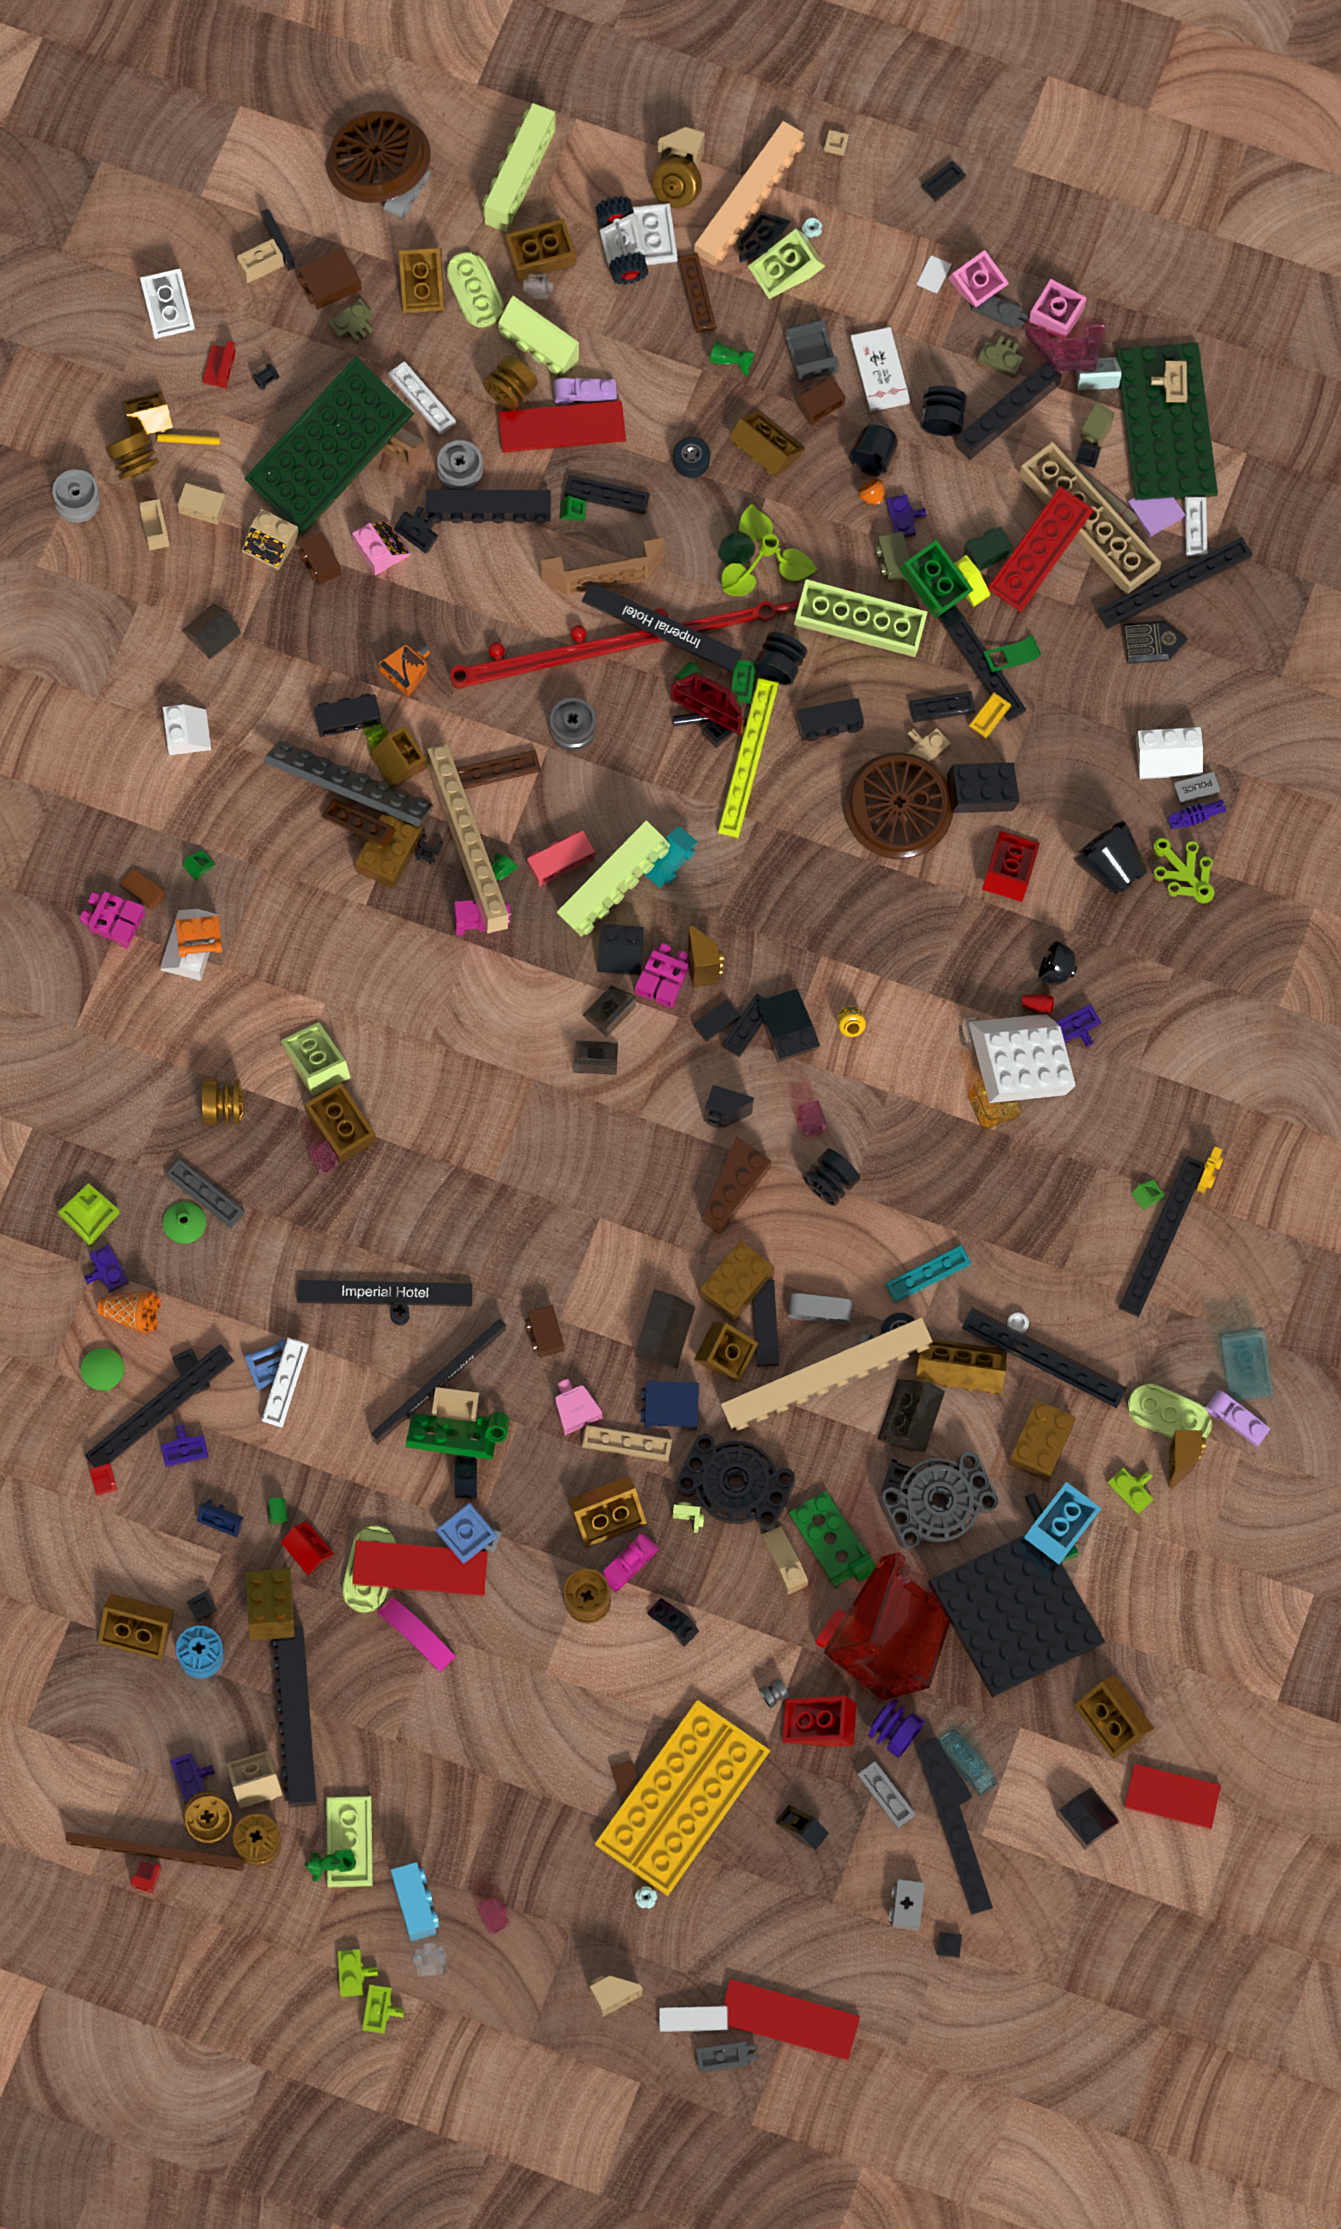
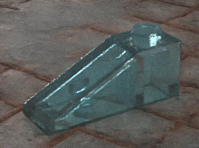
(968, 1762)

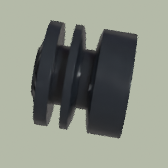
(943, 411)
(780, 658)
(831, 1176)

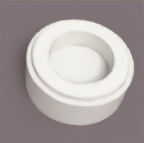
(1018, 1322)

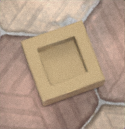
(836, 142)

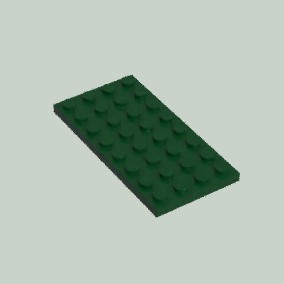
(1166, 439)
(329, 445)

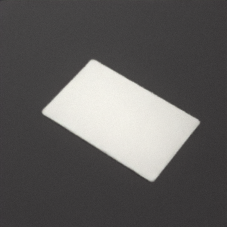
(933, 274)

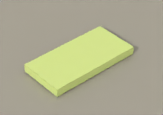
(350, 1828)

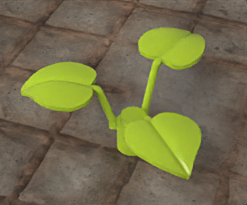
(794, 563)

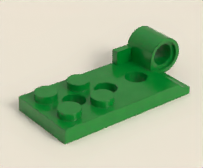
(486, 1430)
(859, 1561)

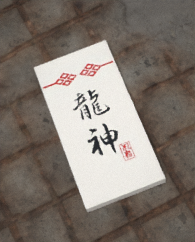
(880, 369)

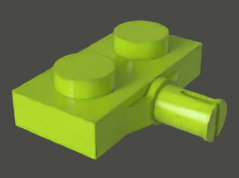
(1132, 1489)
(353, 1973)
(379, 2009)

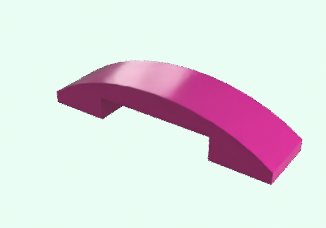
(417, 1634)

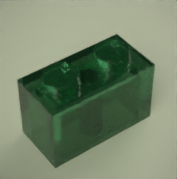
(988, 548)

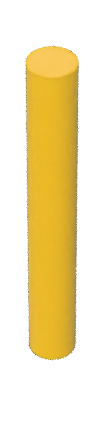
(192, 439)

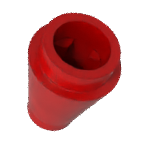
(1038, 1002)

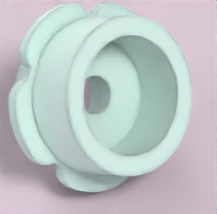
(812, 222)
(646, 1903)

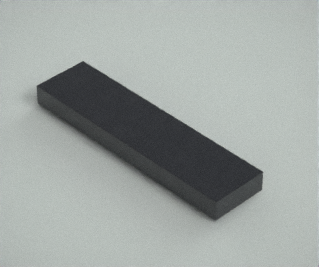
(607, 494)
(766, 1326)

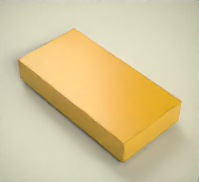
(989, 715)

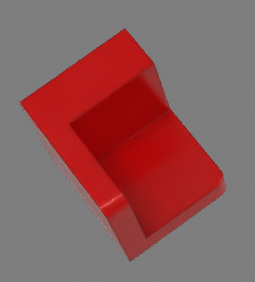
(103, 1479)
(146, 1877)

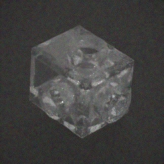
(430, 1960)

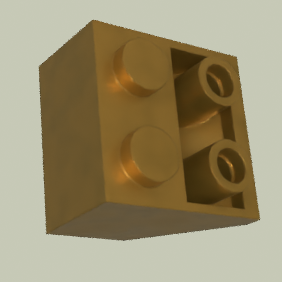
(398, 757)

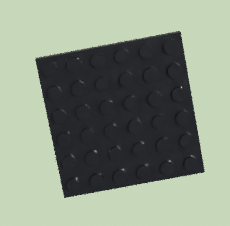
(1015, 1614)

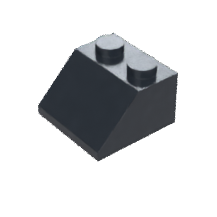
(620, 949)
(726, 1107)
(1087, 1817)

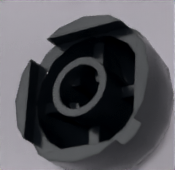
(1058, 965)

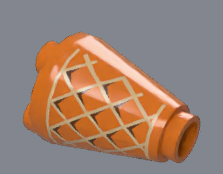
(132, 1310)

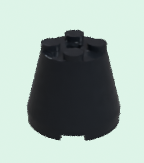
(1113, 858)

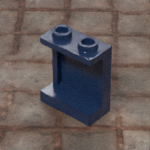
(670, 1404)

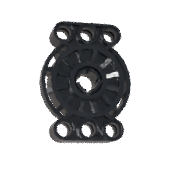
(731, 1462)

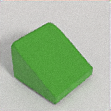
(1147, 1194)

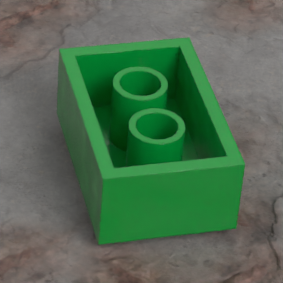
(935, 579)

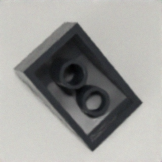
(788, 1025)

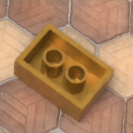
(540, 249)
(389, 863)
(340, 1122)
(736, 1281)
(1042, 1440)
(270, 1604)

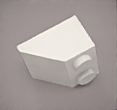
(186, 729)

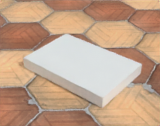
(657, 233)

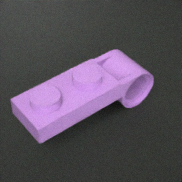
(579, 389)
(1236, 1416)

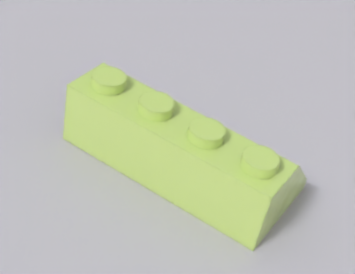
(538, 337)

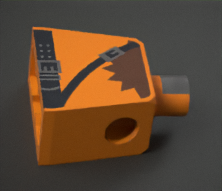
(405, 667)

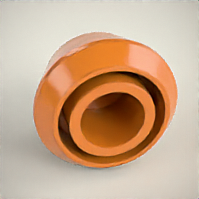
(872, 492)

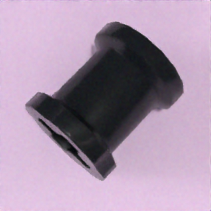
(265, 376)
(394, 1309)

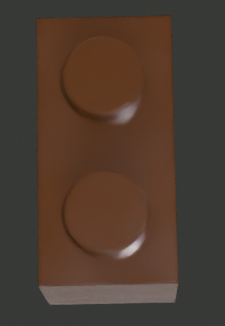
(820, 400)
(320, 558)
(545, 1331)

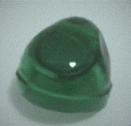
(736, 548)

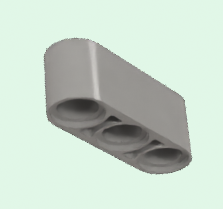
(401, 205)
(820, 1308)

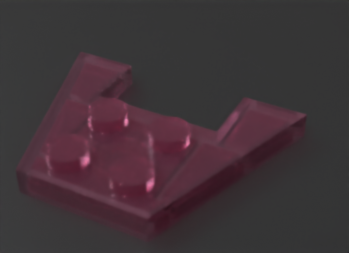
(1069, 352)

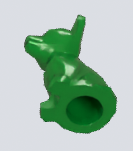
(727, 355)
(502, 866)
(340, 1860)

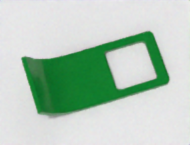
(1015, 654)

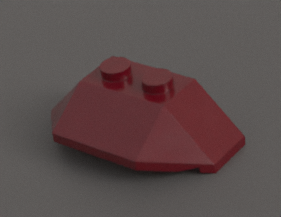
(709, 701)

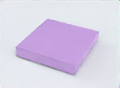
(1156, 513)

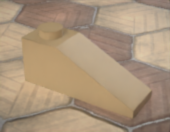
(785, 1560)

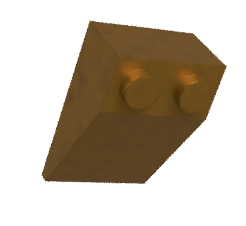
(421, 280)

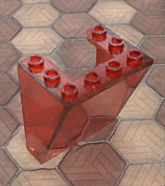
(891, 1633)

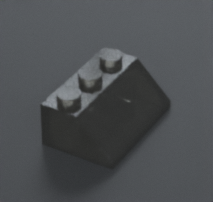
(665, 1329)
(911, 1414)

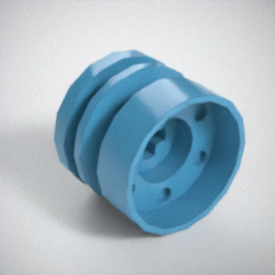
(203, 1664)

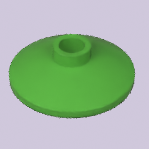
(186, 1232)

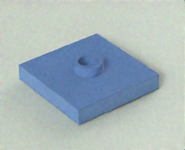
(466, 1533)

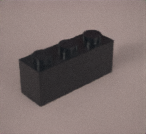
(347, 715)
(830, 719)

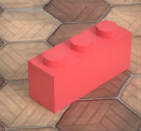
(560, 858)

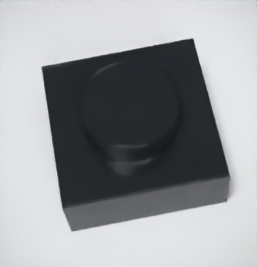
(1088, 454)
(201, 1606)
(949, 1945)

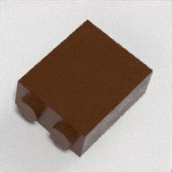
(329, 279)

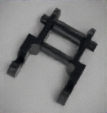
(434, 852)

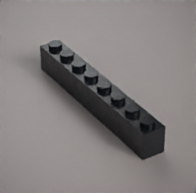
(296, 1720)

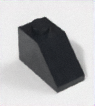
(802, 1827)

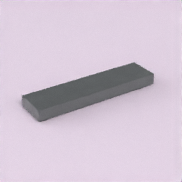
(205, 1193)

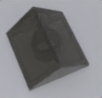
(212, 630)
(610, 1009)
(595, 1057)

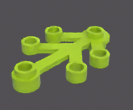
(1185, 873)

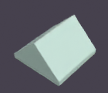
(1103, 377)

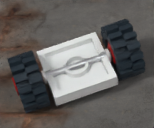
(622, 240)

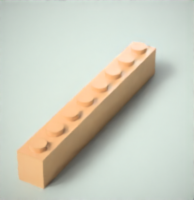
(749, 193)

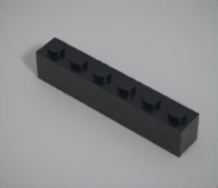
(1008, 410)
(489, 505)

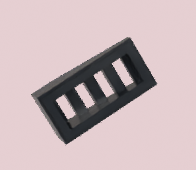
(716, 740)

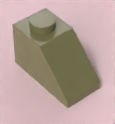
(1097, 425)

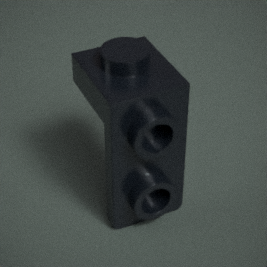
(673, 1620)

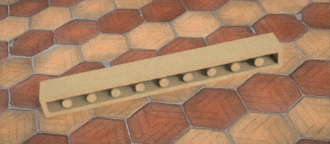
(467, 839)
(827, 1373)

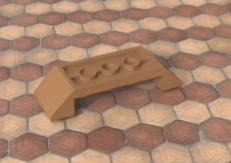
(606, 575)

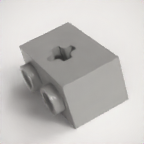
(913, 1893)

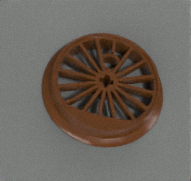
(377, 155)
(857, 815)

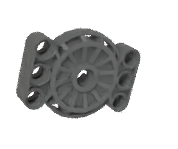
(959, 1496)

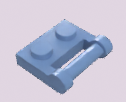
(264, 1374)

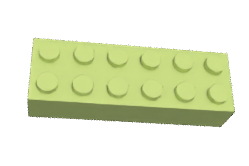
(519, 167)
(860, 618)
(614, 879)

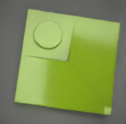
(89, 1214)

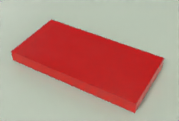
(1172, 1796)

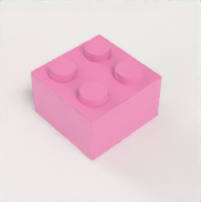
(1057, 309)

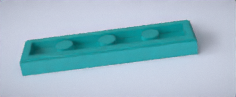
(928, 1274)

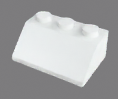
(1169, 753)
(193, 964)

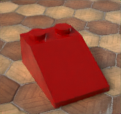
(1011, 866)
(820, 1721)

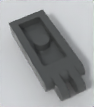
(1002, 312)
(725, 2056)

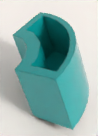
(680, 850)

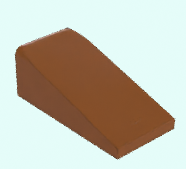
(143, 889)

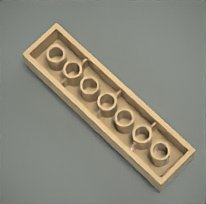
(1105, 532)

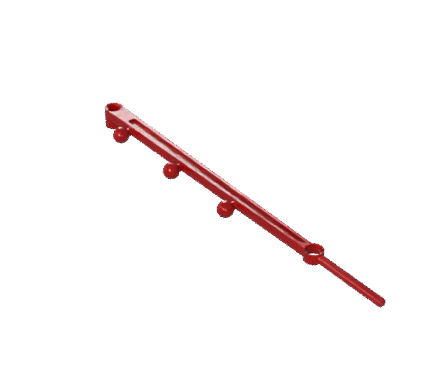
(583, 650)

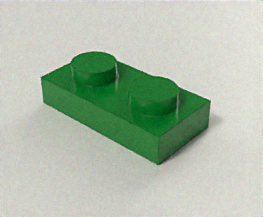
(743, 680)

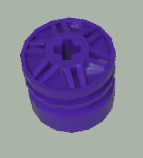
(896, 1728)

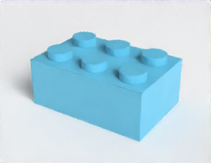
(1062, 1523)
(415, 1901)

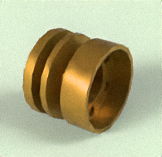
(510, 382)
(132, 455)
(222, 1102)
(580, 1586)
(218, 1823)
(264, 1850)

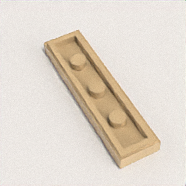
(627, 1443)

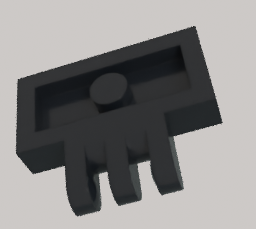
(417, 529)

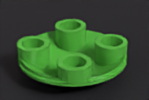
(102, 1369)

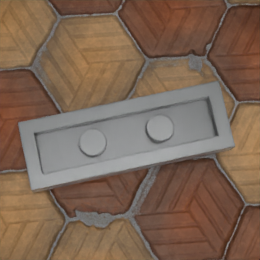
(886, 1795)

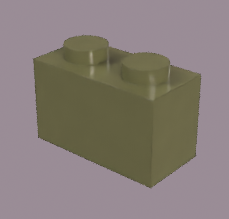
(893, 554)

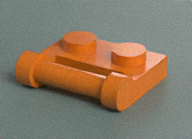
(196, 930)

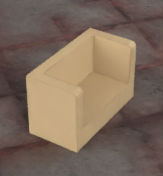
(260, 261)
(202, 503)
(154, 524)
(455, 1404)

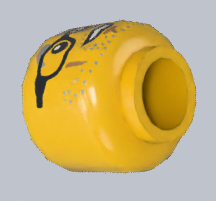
(851, 1021)

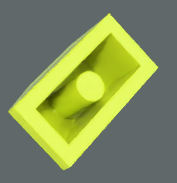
(975, 580)

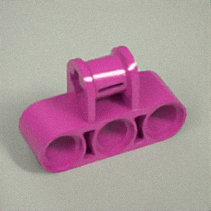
(630, 1561)

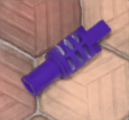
(1195, 814)

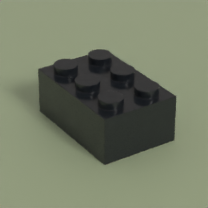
(982, 787)

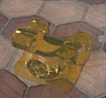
(991, 1113)

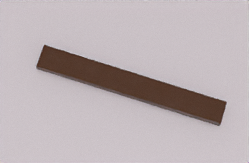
(155, 1851)

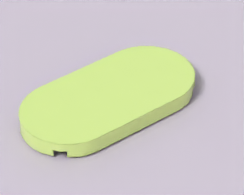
(474, 289)
(1167, 1411)
(365, 1597)

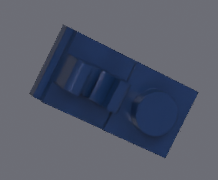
(220, 1518)

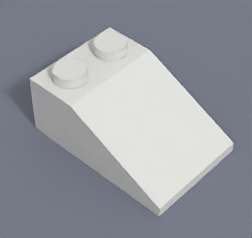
(167, 303)

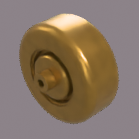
(676, 182)

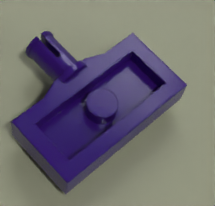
(903, 515)
(1079, 1024)
(106, 1269)
(184, 1449)
(189, 1775)

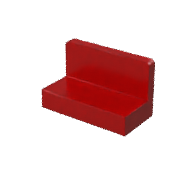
(219, 365)
(306, 1547)

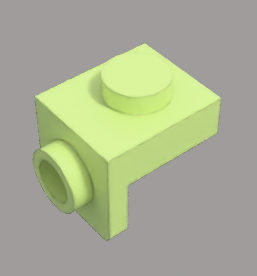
(687, 1511)

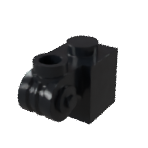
(465, 1477)

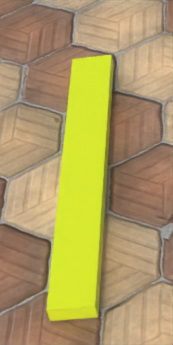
(748, 758)

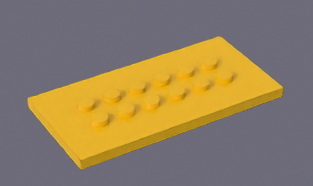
(682, 1798)

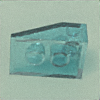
(1246, 1363)

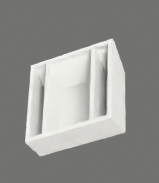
(1022, 1058)

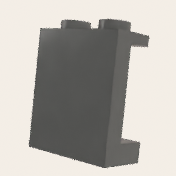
(810, 350)

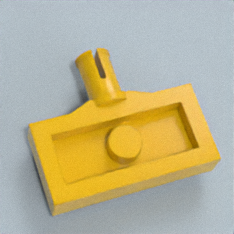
(1213, 1162)

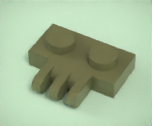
(352, 321)
(1002, 356)

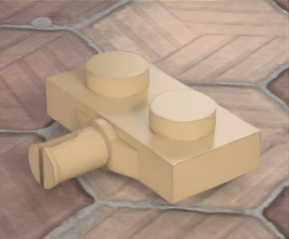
(1173, 381)
(928, 746)

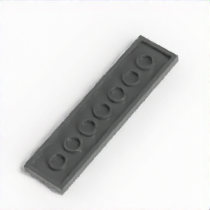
(349, 783)

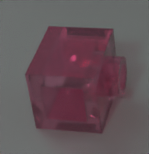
(811, 1119)
(322, 1157)
(493, 1915)

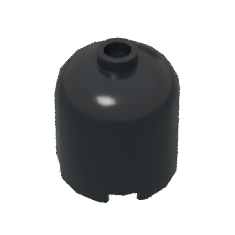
(874, 449)

